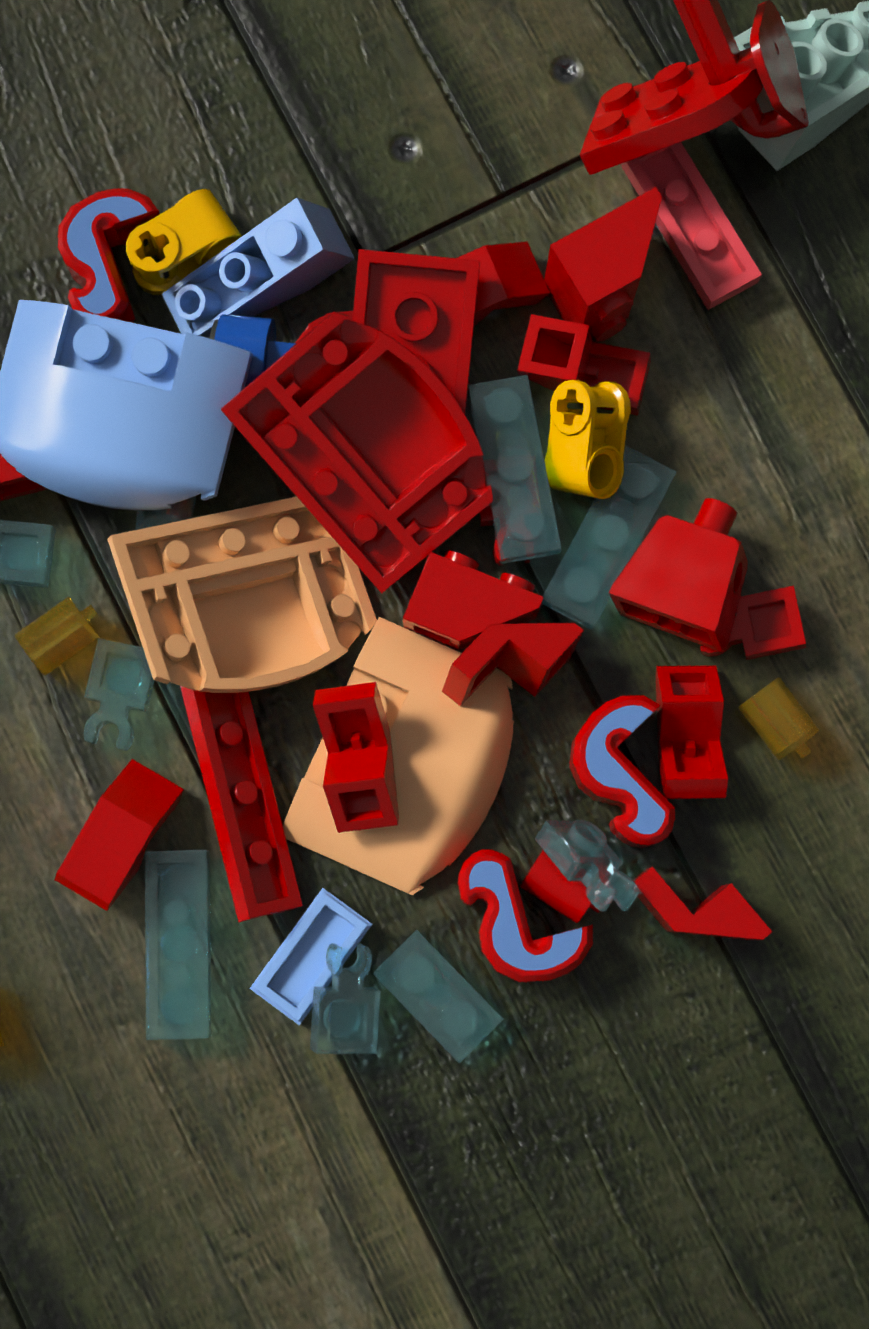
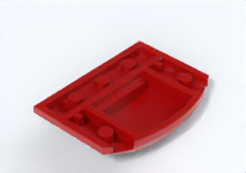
(366, 444)

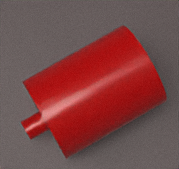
(553, 888)

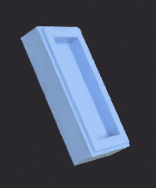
(301, 959)

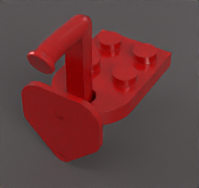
(705, 94)

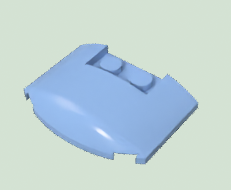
(116, 407)

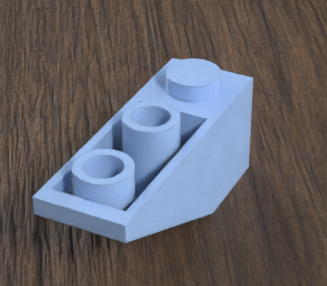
(261, 268)

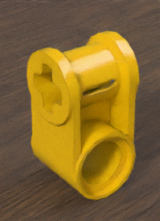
(180, 239)
(586, 445)

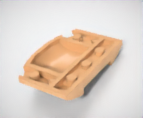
(241, 597)
(443, 761)

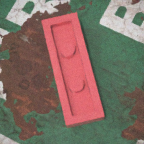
(694, 224)

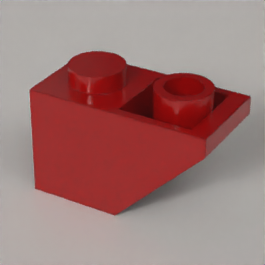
(459, 602)

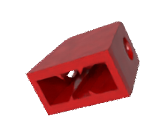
(686, 577)

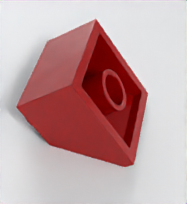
(600, 266)

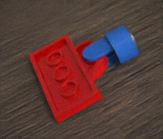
(411, 297)

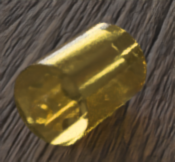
(58, 635)
(780, 720)

